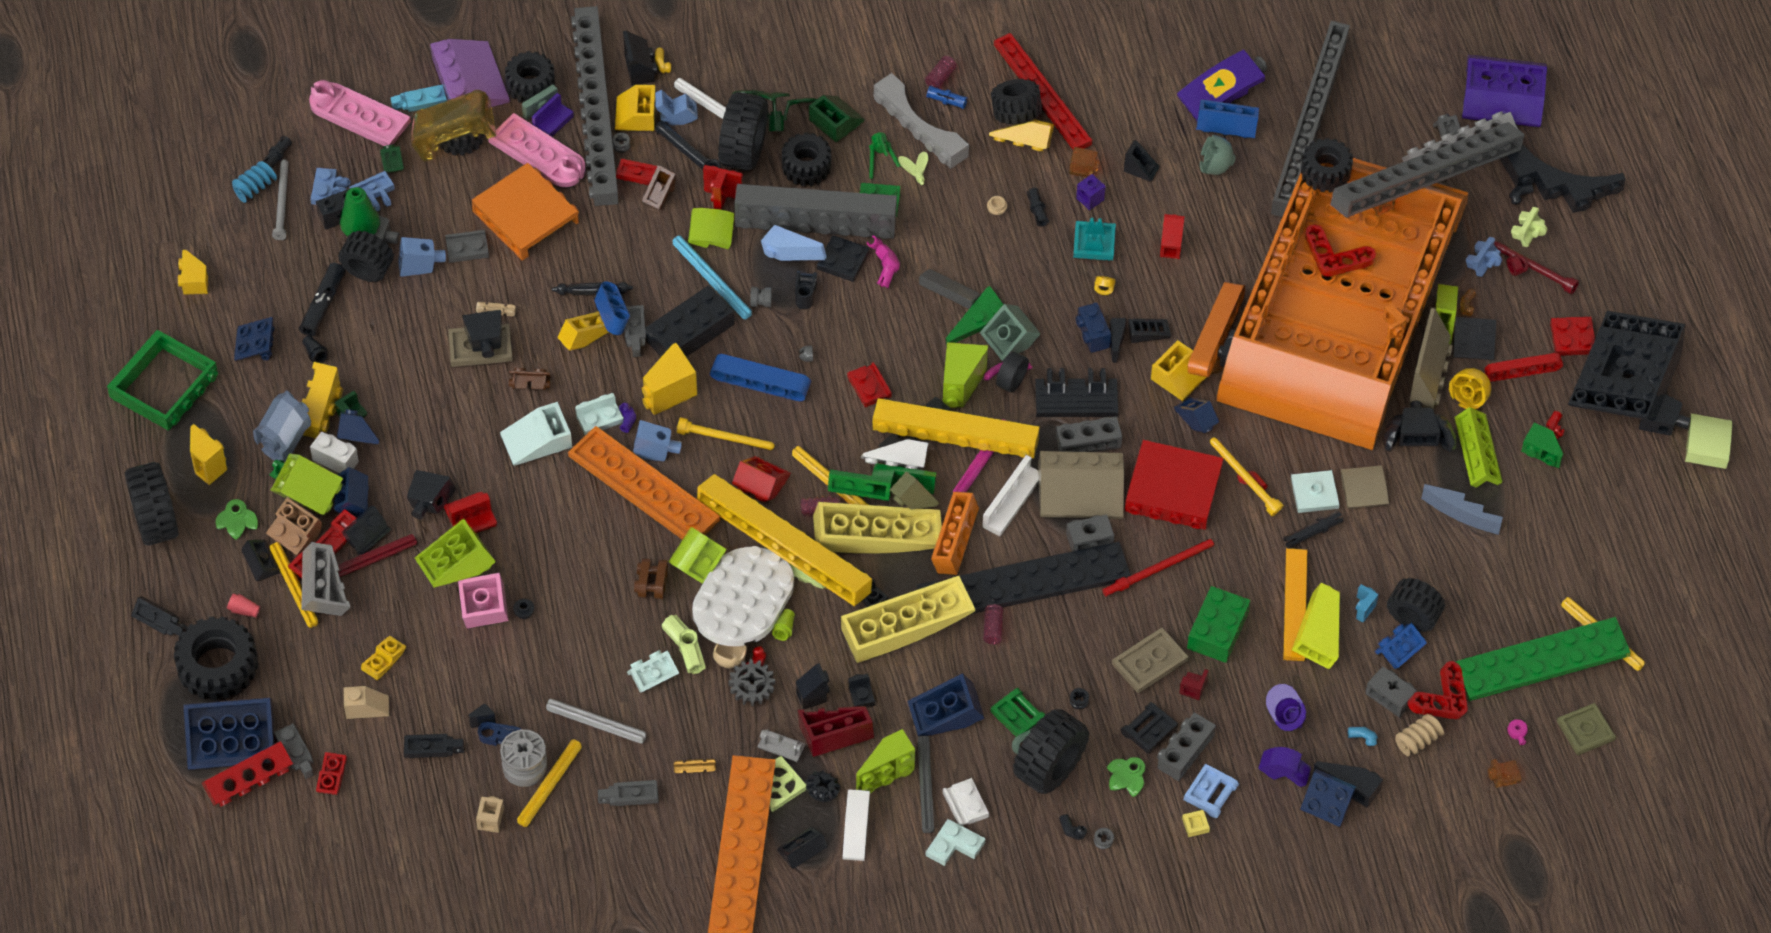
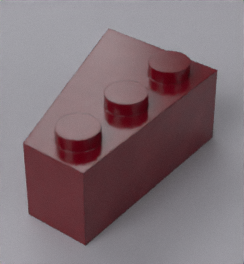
(835, 729)

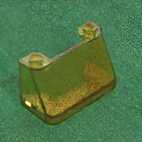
(450, 120)

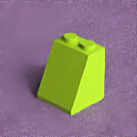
(963, 372)
(307, 484)

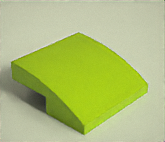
(711, 227)

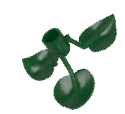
(775, 118)

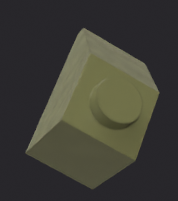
(912, 493)

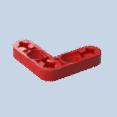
(1331, 258)
(1446, 700)

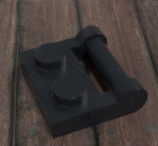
(1154, 732)

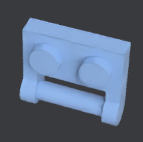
(1205, 786)

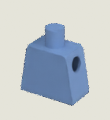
(418, 256)
(654, 442)

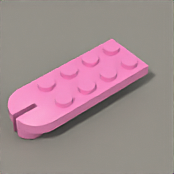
(357, 112)
(533, 146)

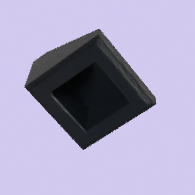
(481, 715)

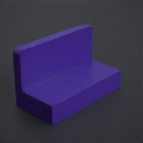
(552, 116)

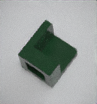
(349, 401)

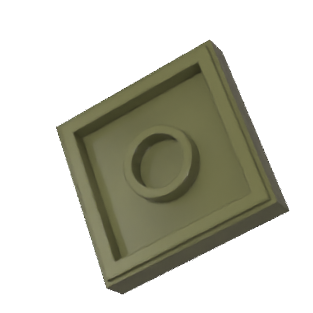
(1586, 729)

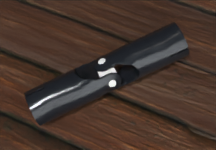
(322, 299)

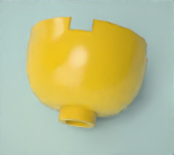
(1470, 388)

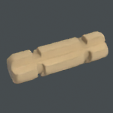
(510, 309)

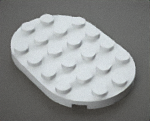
(743, 596)

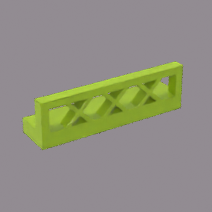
(1475, 447)

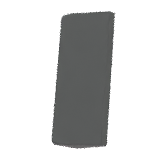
(948, 288)

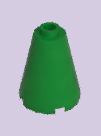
(358, 213)

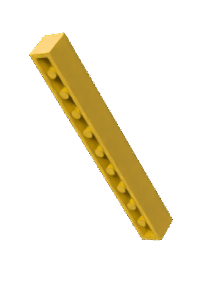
(785, 540)

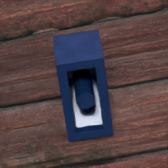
(1197, 414)
(355, 428)

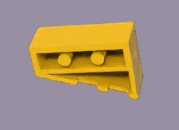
(320, 400)

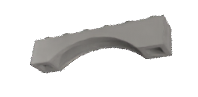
(944, 144)

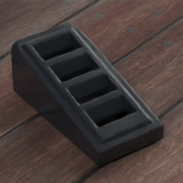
(1117, 330)
(1142, 336)

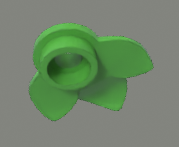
(236, 521)
(1125, 777)

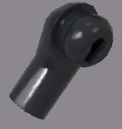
(1072, 831)

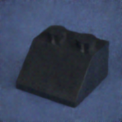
(638, 59)

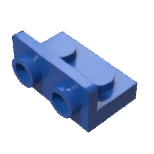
(1401, 645)

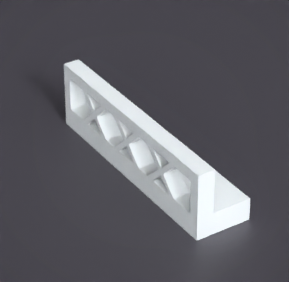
(1011, 497)

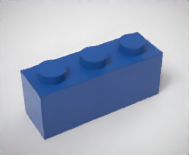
(1227, 118)

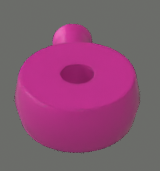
(1520, 733)

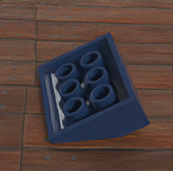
(227, 732)

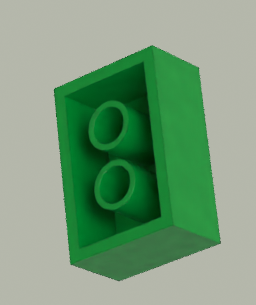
(1218, 624)

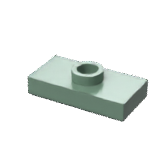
(533, 104)

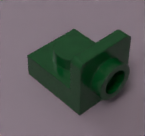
(391, 159)

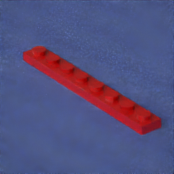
(1051, 102)

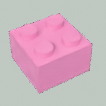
(483, 600)

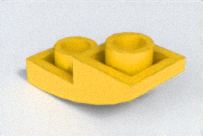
(384, 657)

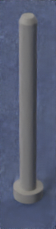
(279, 232)

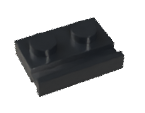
(366, 530)

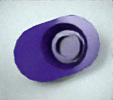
(1286, 707)

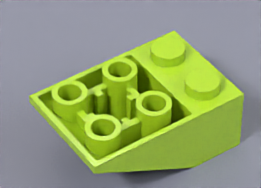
(889, 761)

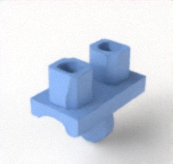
(1487, 257)

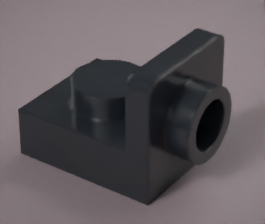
(861, 691)

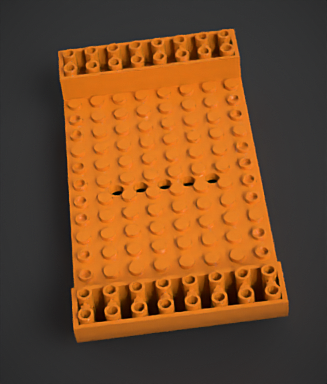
(1321, 348)

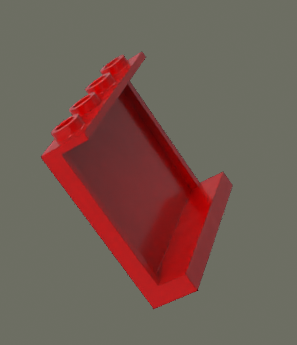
(1173, 484)

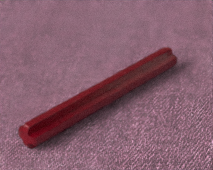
(376, 555)

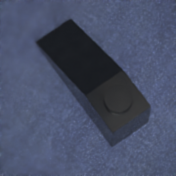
(1367, 782)

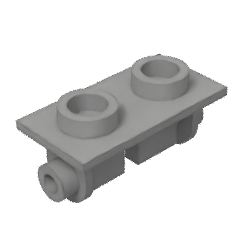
(780, 745)

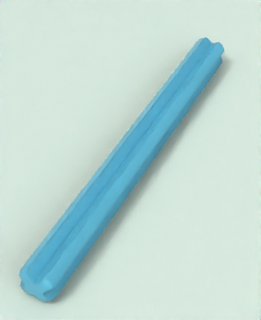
(712, 277)

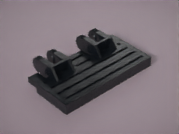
(1076, 398)

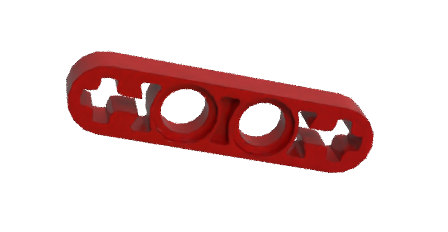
(1523, 367)

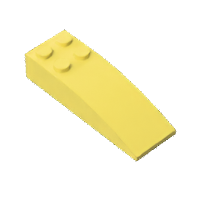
(875, 528)
(905, 618)

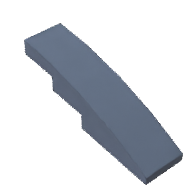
(1453, 505)

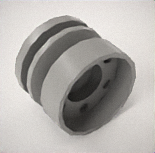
(523, 758)

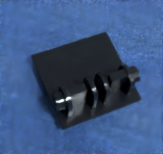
(1474, 338)

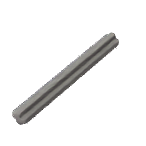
(596, 720)

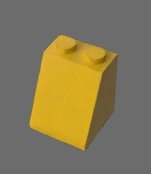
(669, 381)

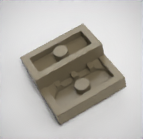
(1364, 487)

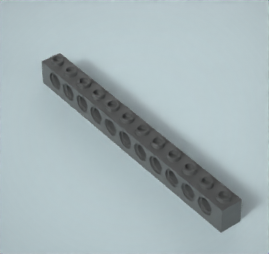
(595, 106)
(1312, 112)
(1426, 169)

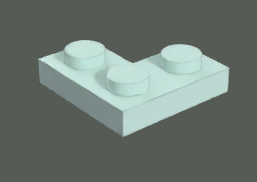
(953, 837)

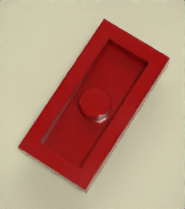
(635, 171)

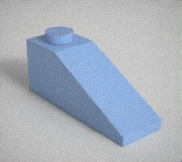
(790, 246)

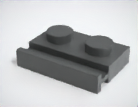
(467, 246)

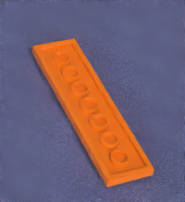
(642, 484)

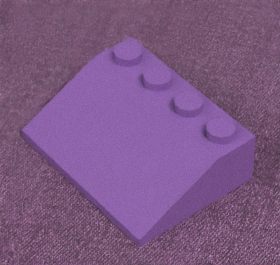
(468, 67)

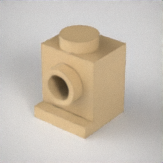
(490, 814)

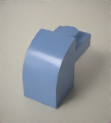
(677, 110)

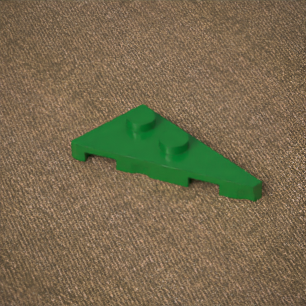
(976, 317)

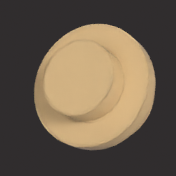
(997, 205)

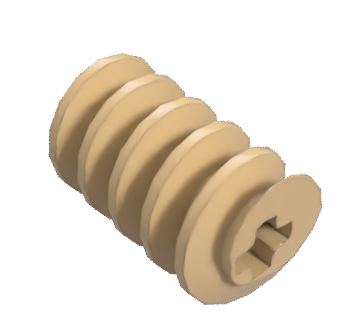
(1419, 733)

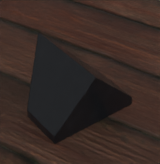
(1139, 162)

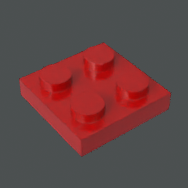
(1572, 335)

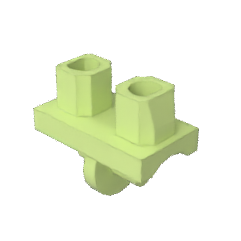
(1532, 227)

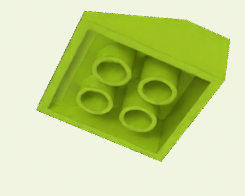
(455, 556)

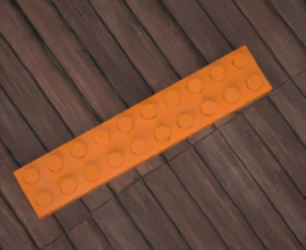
(742, 845)

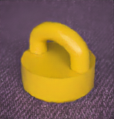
(1106, 282)

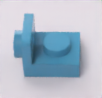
(1367, 602)

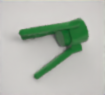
(881, 145)

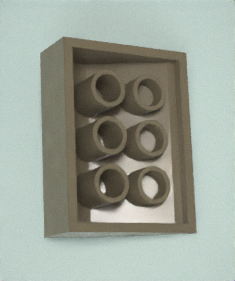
(1431, 362)
(1081, 484)

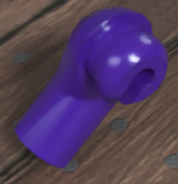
(628, 416)

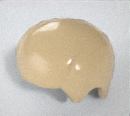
(729, 655)

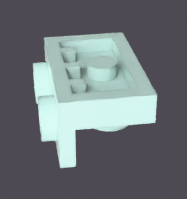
(598, 412)
(653, 671)

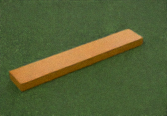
(1294, 599)

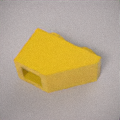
(193, 275)

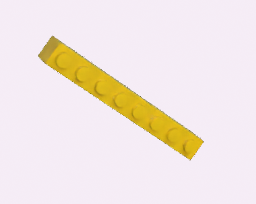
(955, 428)

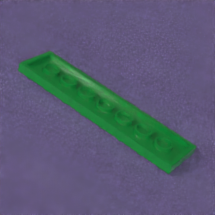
(1543, 658)

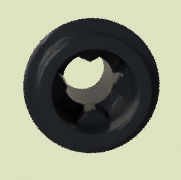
(315, 350)

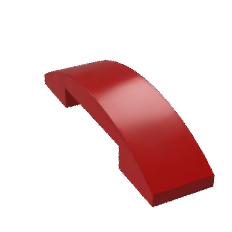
(331, 537)

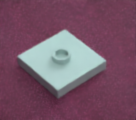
(1314, 491)

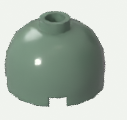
(1217, 155)

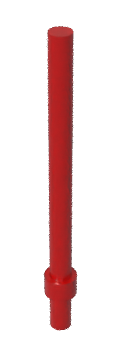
(1124, 583)

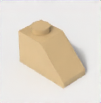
(365, 703)

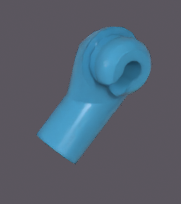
(1363, 732)

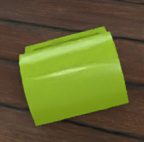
(697, 555)

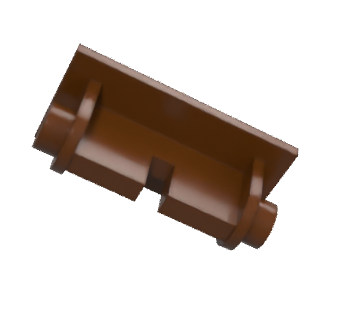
(522, 377)

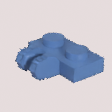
(327, 184)
(377, 186)

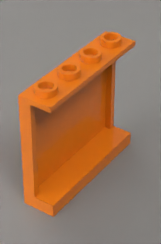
(523, 209)

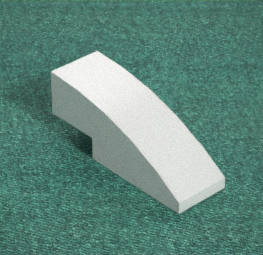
(856, 825)

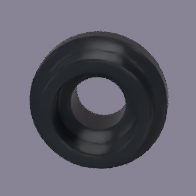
(523, 613)

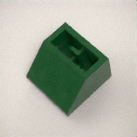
(834, 117)

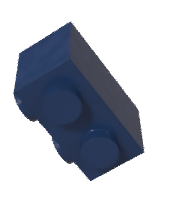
(1093, 327)
(353, 493)

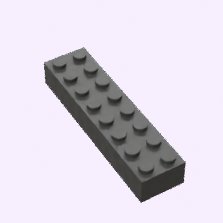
(815, 211)

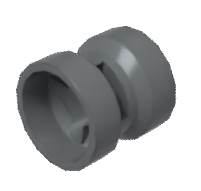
(761, 297)

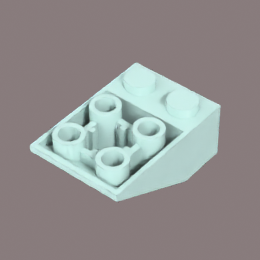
(537, 435)

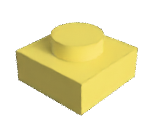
(1195, 823)

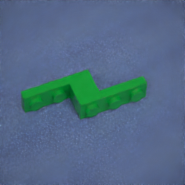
(878, 484)

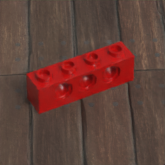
(215, 785)

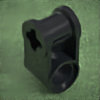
(805, 289)

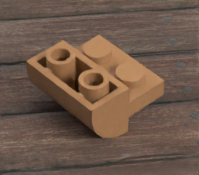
(294, 527)

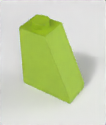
(1446, 305)

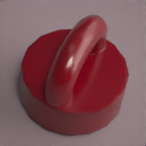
(1515, 266)

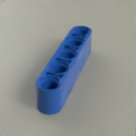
(760, 377)

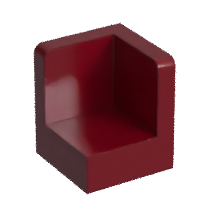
(1193, 684)

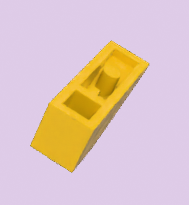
(582, 331)

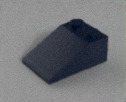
(946, 707)

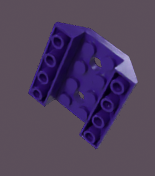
(1504, 89)

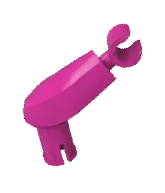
(889, 261)

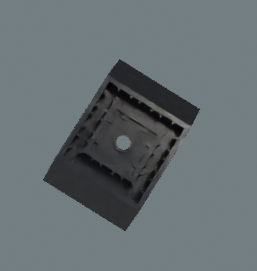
(1629, 346)

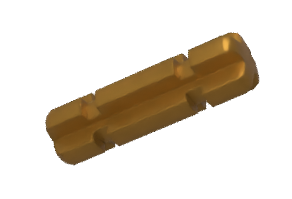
(695, 765)

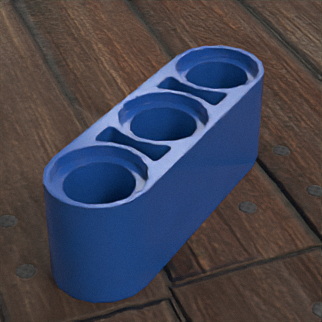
(612, 308)

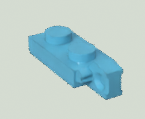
(419, 98)

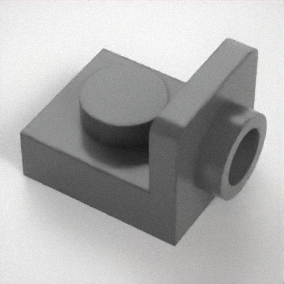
(1447, 124)

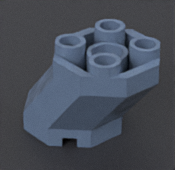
(282, 426)

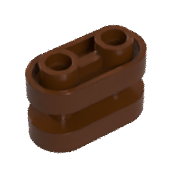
(643, 585)

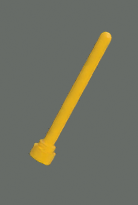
(685, 426)
(1273, 506)

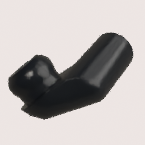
(1519, 191)

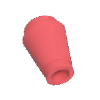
(241, 605)

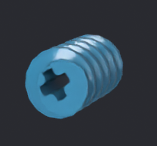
(252, 179)

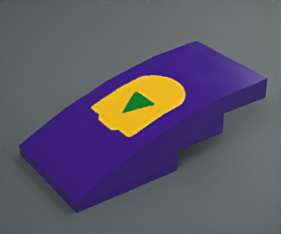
(1222, 82)

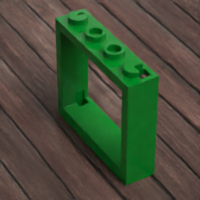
(142, 359)

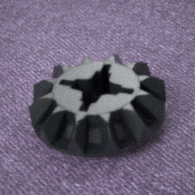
(821, 793)

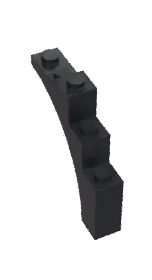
(1553, 183)

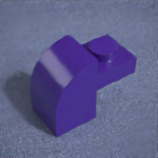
(1285, 762)

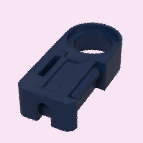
(500, 732)

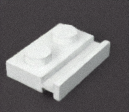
(965, 802)

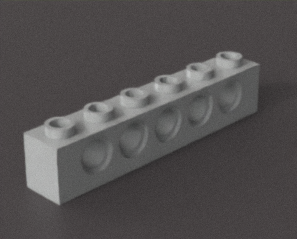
(1481, 125)

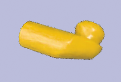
(659, 59)

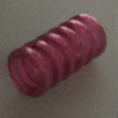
(941, 72)
(809, 505)
(993, 624)

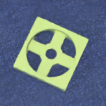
(791, 775)

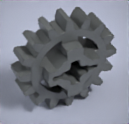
(761, 682)

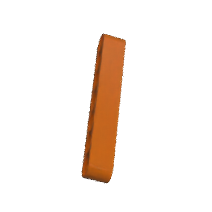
(1216, 329)

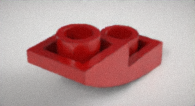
(331, 774)

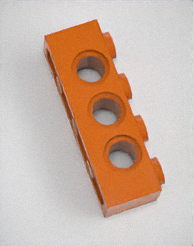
(955, 533)

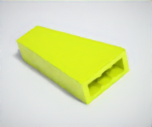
(1320, 628)

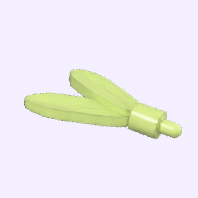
(916, 170)

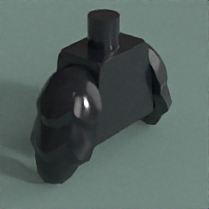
(1419, 428)

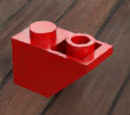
(1172, 236)

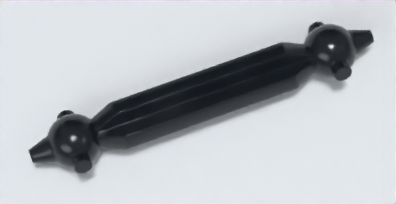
(587, 288)

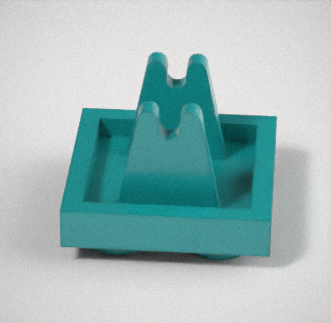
(1094, 240)

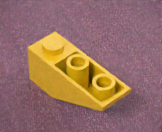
(1031, 133)

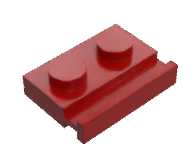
(869, 384)

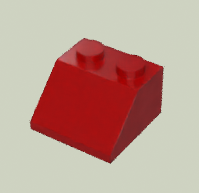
(760, 478)

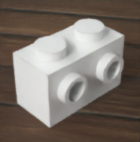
(333, 453)

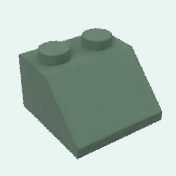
(1009, 331)

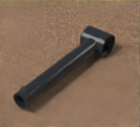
(683, 146)

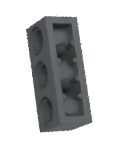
(1099, 438)
(1185, 755)

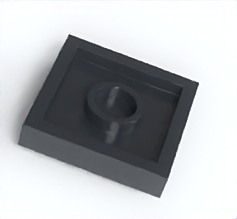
(843, 258)

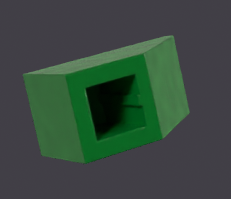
(1542, 445)

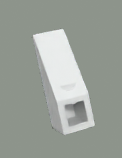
(904, 453)

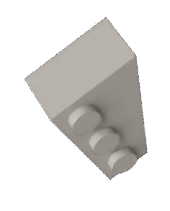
(321, 582)

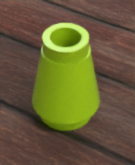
(783, 627)

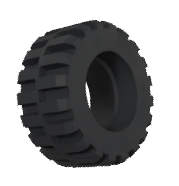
(743, 131)
(151, 503)
(224, 679)
(1051, 751)

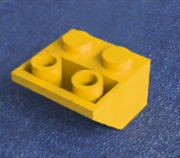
(636, 109)
(1172, 371)
(206, 455)

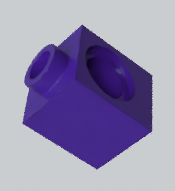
(1090, 192)

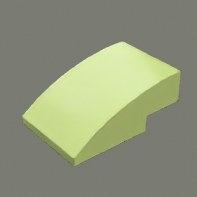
(1708, 441)

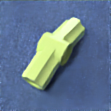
(680, 634)

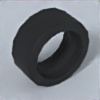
(1012, 372)

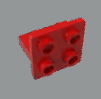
(721, 184)
(474, 510)

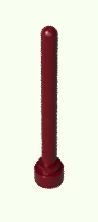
(1569, 284)

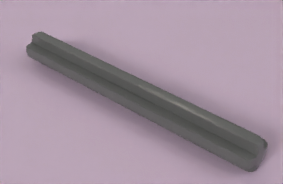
(925, 784)

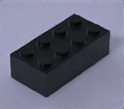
(691, 323)

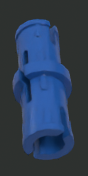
(960, 101)

